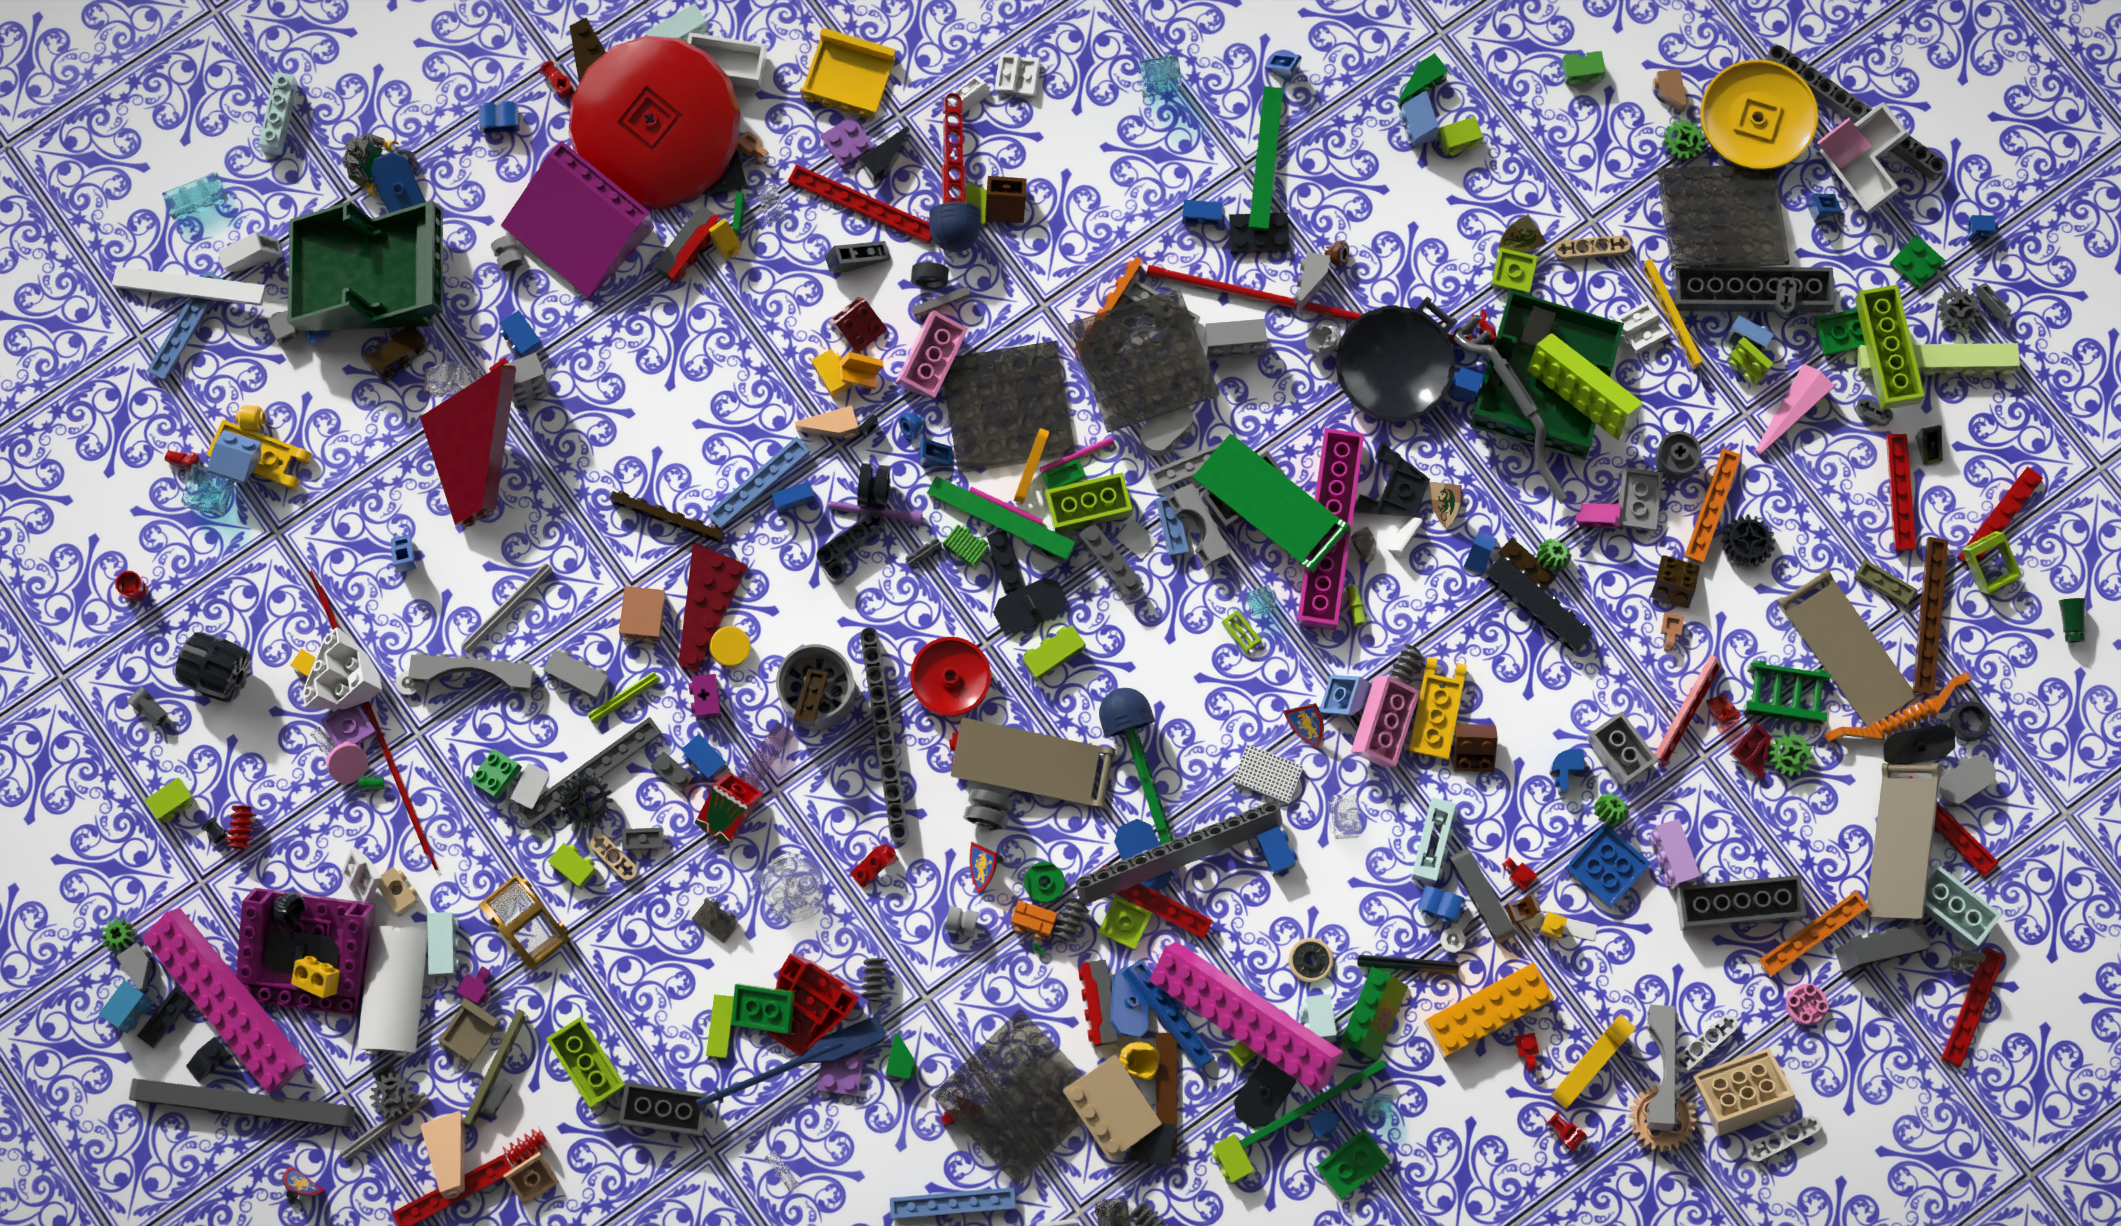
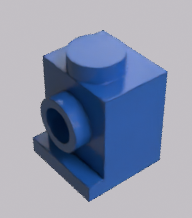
(1981, 226)

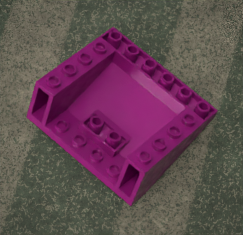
(577, 220)
(341, 919)

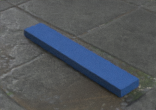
(1170, 1015)

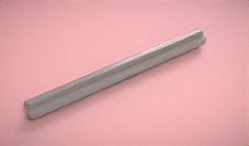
(506, 608)

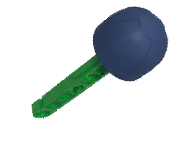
(1125, 712)

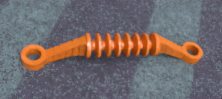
(1877, 731)

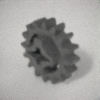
(1964, 302)
(397, 1089)

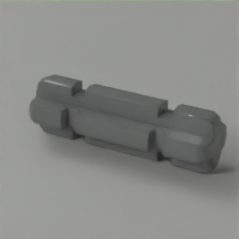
(923, 552)

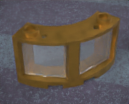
(524, 919)

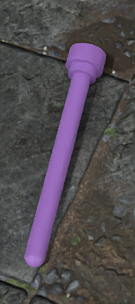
(913, 517)

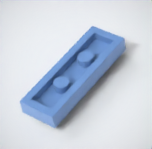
(1172, 529)

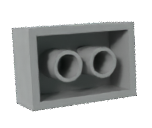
(1235, 339)
(529, 380)
(1622, 749)

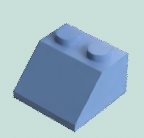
(1419, 120)
(1756, 335)
(234, 457)

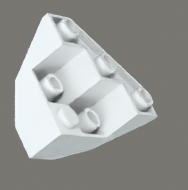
(340, 675)

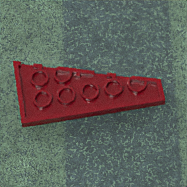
(709, 594)

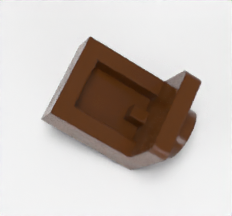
(1523, 909)

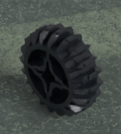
(1747, 557)
(593, 798)

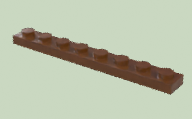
(1930, 616)

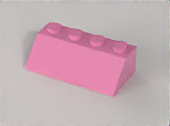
(931, 355)

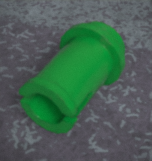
(371, 783)

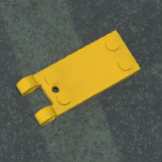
(271, 454)
(1437, 712)

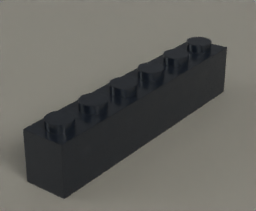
(1538, 604)

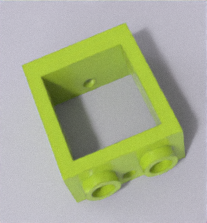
(1981, 546)

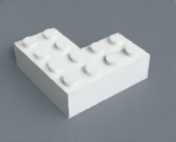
(737, 58)
(1865, 174)

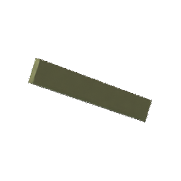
(495, 1068)

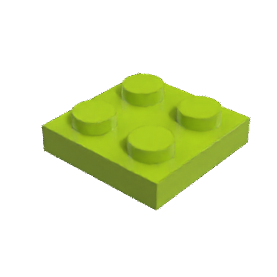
(1514, 271)
(1124, 923)

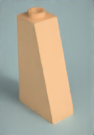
(446, 1150)

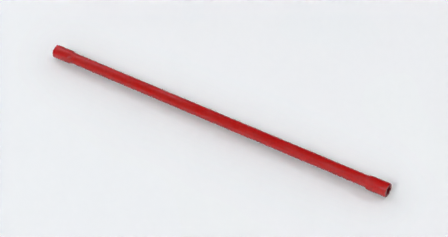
(1163, 273)

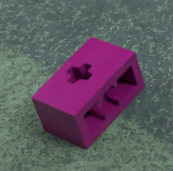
(705, 685)

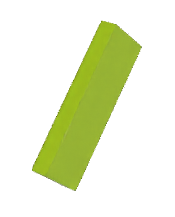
(720, 1026)

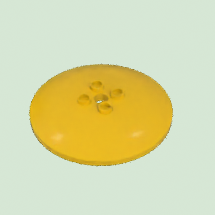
(1765, 90)

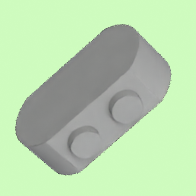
(1164, 432)
(1965, 780)

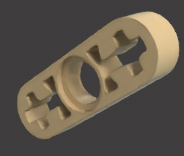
(620, 871)

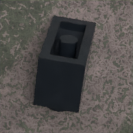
(208, 1059)

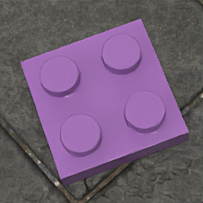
(847, 141)
(348, 725)
(841, 1076)

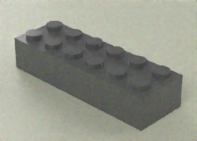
(1740, 902)

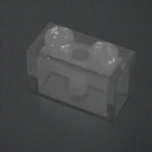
(1345, 816)

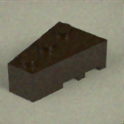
(585, 45)
(396, 353)

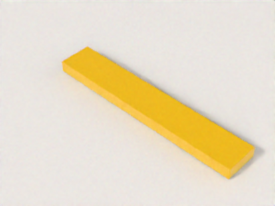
(1672, 314)

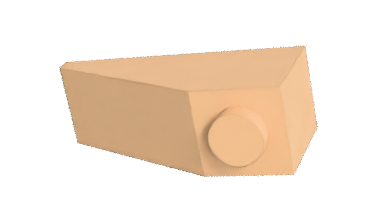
(836, 424)

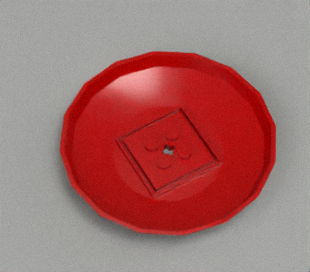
(692, 115)

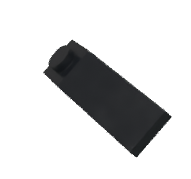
(882, 158)
(855, 256)

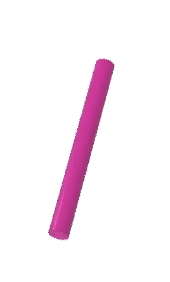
(1079, 454)
(1033, 518)

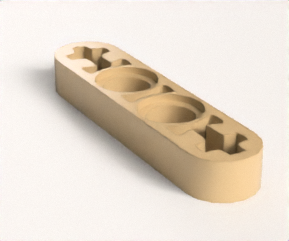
(1592, 251)

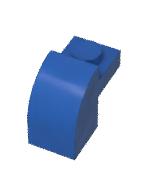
(403, 554)
(1566, 762)

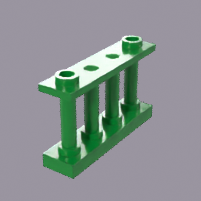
(1775, 708)

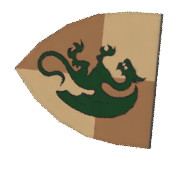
(1522, 236)
(1445, 501)

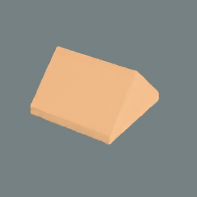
(531, 1178)

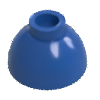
(316, 336)
(911, 425)

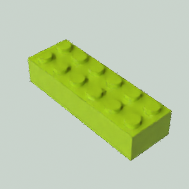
(1889, 347)
(1585, 386)

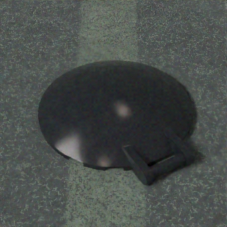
(1397, 361)

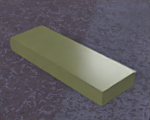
(1885, 583)

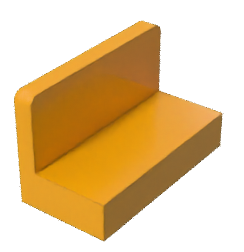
(860, 370)

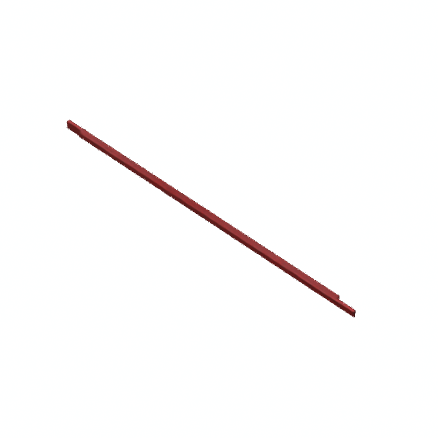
(381, 739)

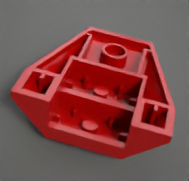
(819, 1002)

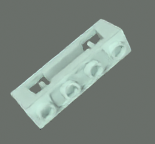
(278, 113)
(1426, 872)

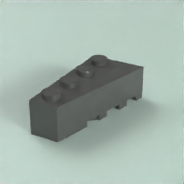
(1882, 946)

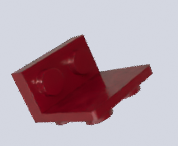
(858, 324)

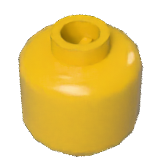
(251, 417)

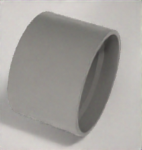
(805, 658)

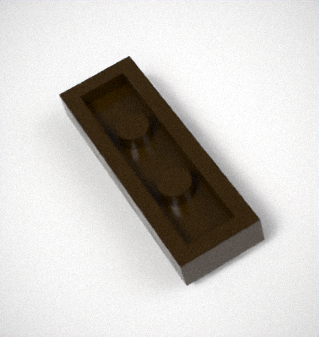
(1526, 561)
(811, 697)

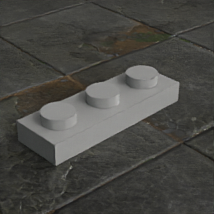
(940, 302)

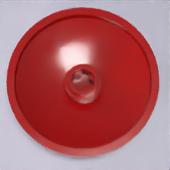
(950, 676)

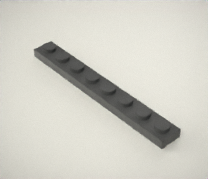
(599, 765)

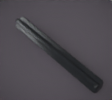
(1408, 964)

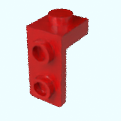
(873, 864)

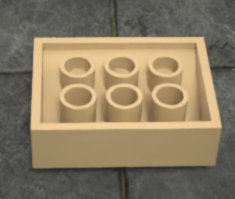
(1744, 1091)
(1112, 1107)

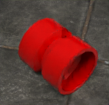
(131, 586)

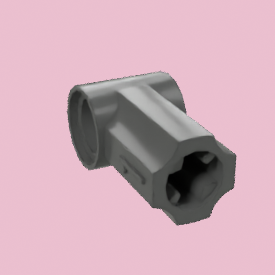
(145, 704)

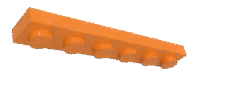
(1113, 299)
(1712, 506)
(1813, 933)

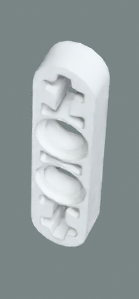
(1705, 1044)
(1782, 1136)

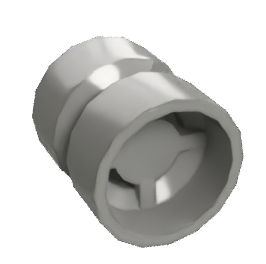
(506, 250)
(961, 921)

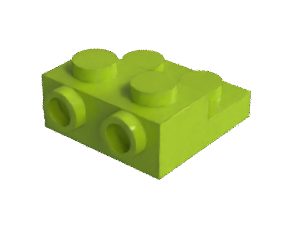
(1749, 362)

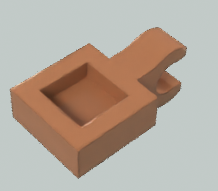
(752, 145)
(1672, 628)

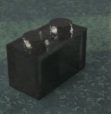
(1537, 328)

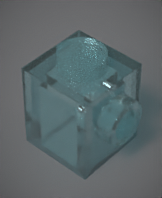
(1261, 600)
(1378, 1105)

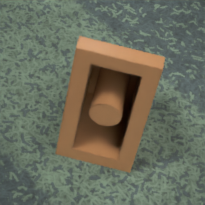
(1670, 88)

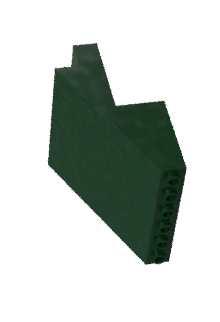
(365, 269)
(1566, 427)

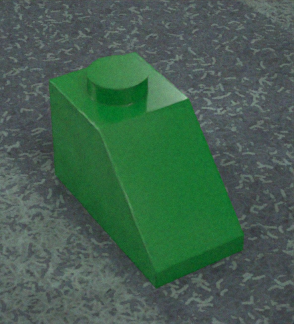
(900, 1061)

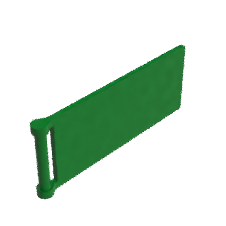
(1269, 501)

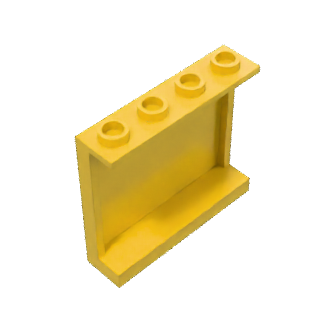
(848, 73)

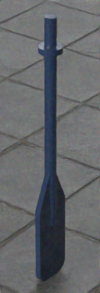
(827, 1049)

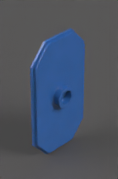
(396, 182)
(1137, 838)
(1128, 1007)

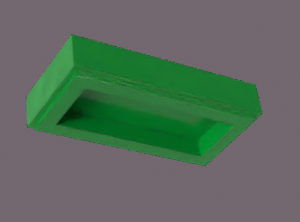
(738, 213)
(1064, 475)

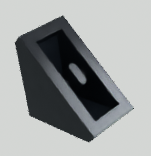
(1930, 444)

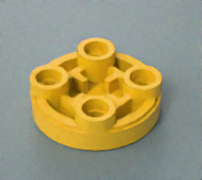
(730, 646)

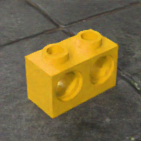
(315, 977)

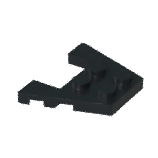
(1403, 489)

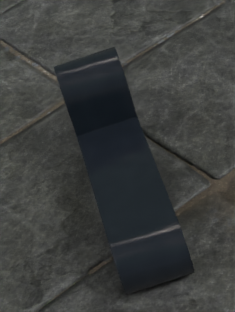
(853, 543)

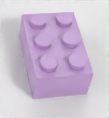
(1674, 854)

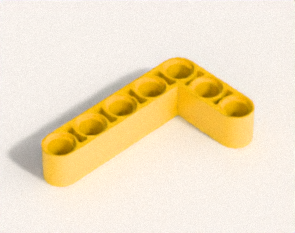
(1593, 1061)

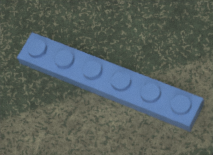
(180, 334)
(758, 482)
(952, 1203)

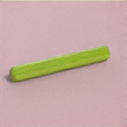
(623, 697)

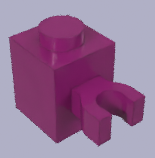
(474, 988)

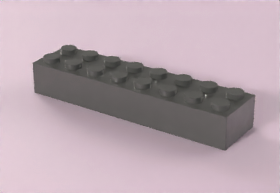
(1752, 289)

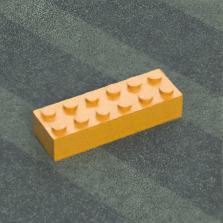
(1488, 1010)

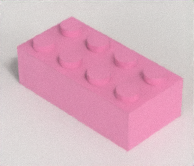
(1385, 721)

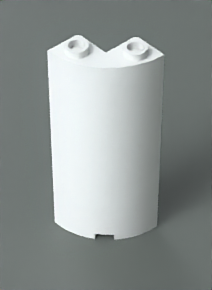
(392, 990)

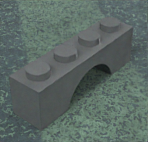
(1105, 553)

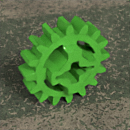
(1685, 132)
(1793, 762)

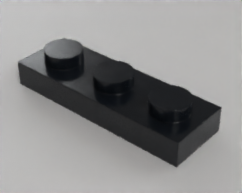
(1004, 561)
(164, 1017)

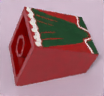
(728, 807)

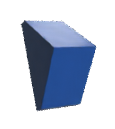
(1284, 65)
(1823, 206)
(935, 453)
(1480, 552)

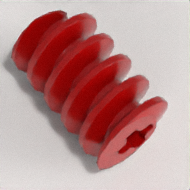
(240, 827)
(526, 1147)

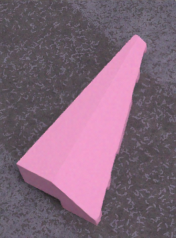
(1805, 392)

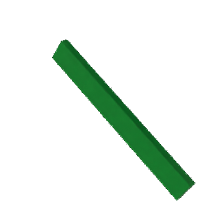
(1265, 158)
(1001, 518)
(1312, 1104)

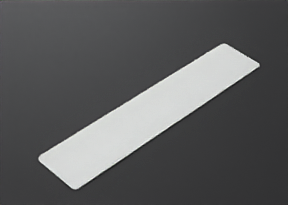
(1572, 927)

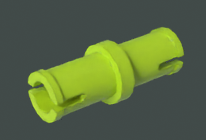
(1356, 605)

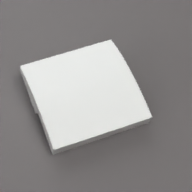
(1017, 75)
(1642, 327)
(361, 873)

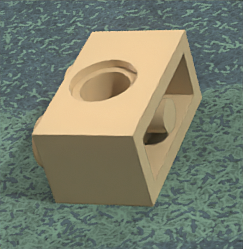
(406, 899)

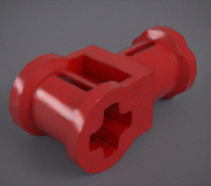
(557, 79)
(1567, 1132)

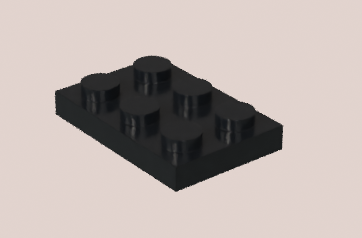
(1257, 241)

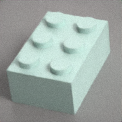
(1318, 1016)

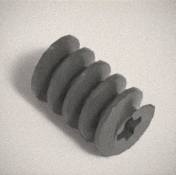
(1406, 663)
(1071, 920)
(874, 979)
(1145, 1217)

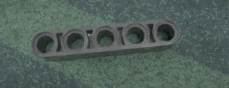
(1482, 896)

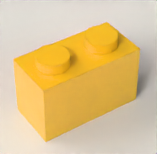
(828, 370)

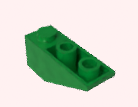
(1426, 75)

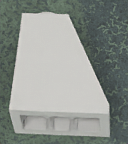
(250, 252)

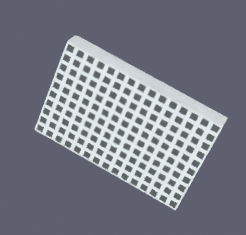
(1267, 774)

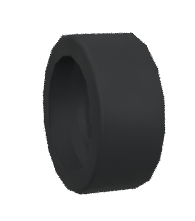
(929, 275)
(1980, 710)

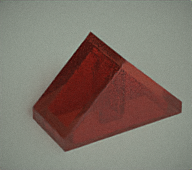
(1722, 711)

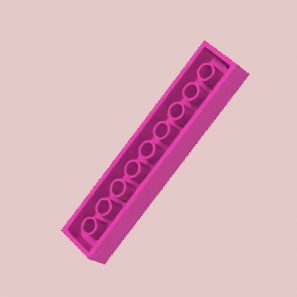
(1337, 492)
(224, 1000)
(1246, 1016)

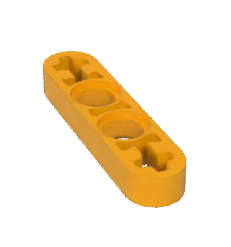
(1031, 466)

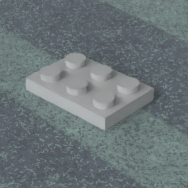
(1640, 498)

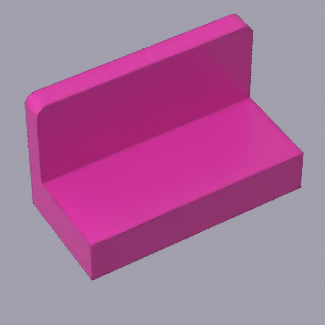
(1599, 515)

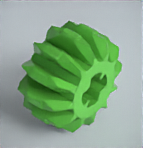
(1554, 555)
(1611, 810)
(118, 926)

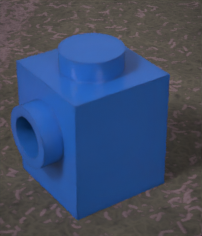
(1324, 1124)

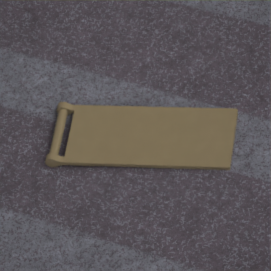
(1848, 650)
(1030, 762)
(1903, 842)

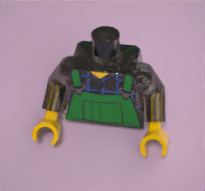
(360, 158)

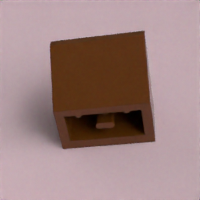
(1006, 199)
(1475, 747)

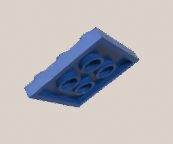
(1607, 865)

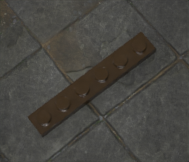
(674, 519)

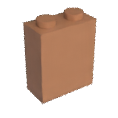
(642, 614)

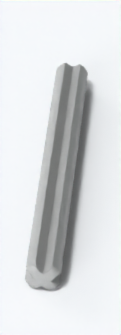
(382, 1128)

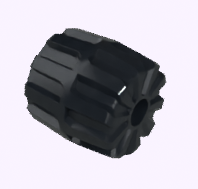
(213, 666)

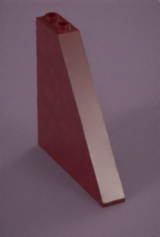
(469, 443)

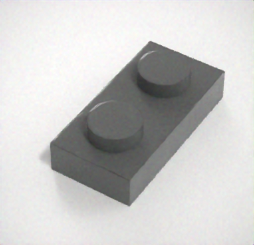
(1996, 305)
(672, 772)
(642, 839)

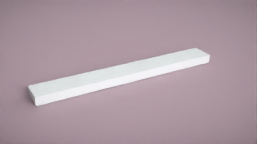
(189, 286)

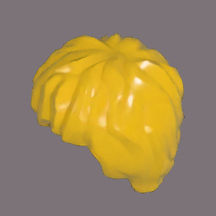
(1140, 1060)

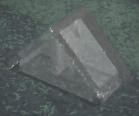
(770, 202)

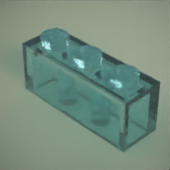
(195, 196)

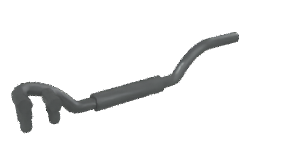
(1518, 392)

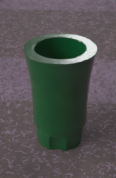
(2073, 619)

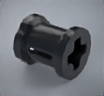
(215, 831)

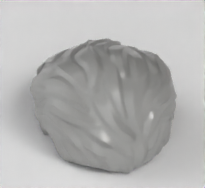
(1323, 341)

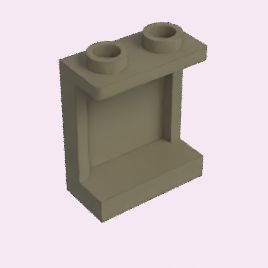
(468, 1032)

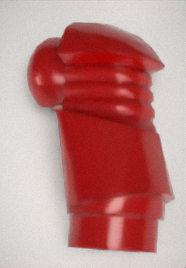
(181, 459)

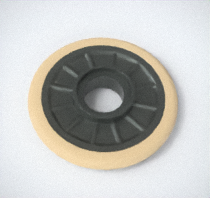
(1313, 947)

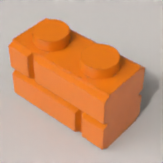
(1033, 920)

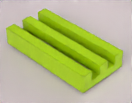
(1258, 640)

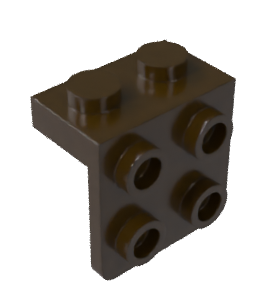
(1675, 581)

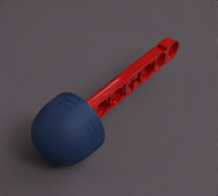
(954, 223)

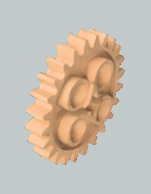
(1665, 1137)

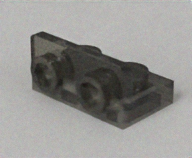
(715, 920)
(1965, 960)
(1113, 1212)

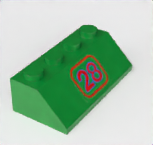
(1374, 1014)

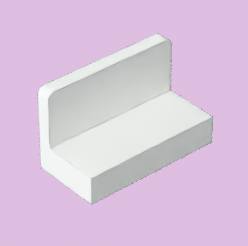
(529, 786)

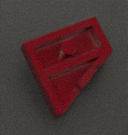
(1752, 750)

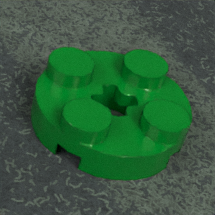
(1052, 874)

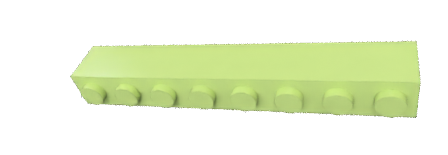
(1956, 358)

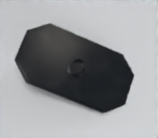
(1029, 605)
(1919, 745)
(282, 953)
(1263, 1094)

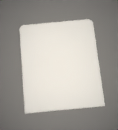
(1137, 539)

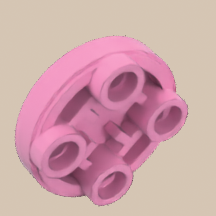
(347, 763)
(1806, 1004)

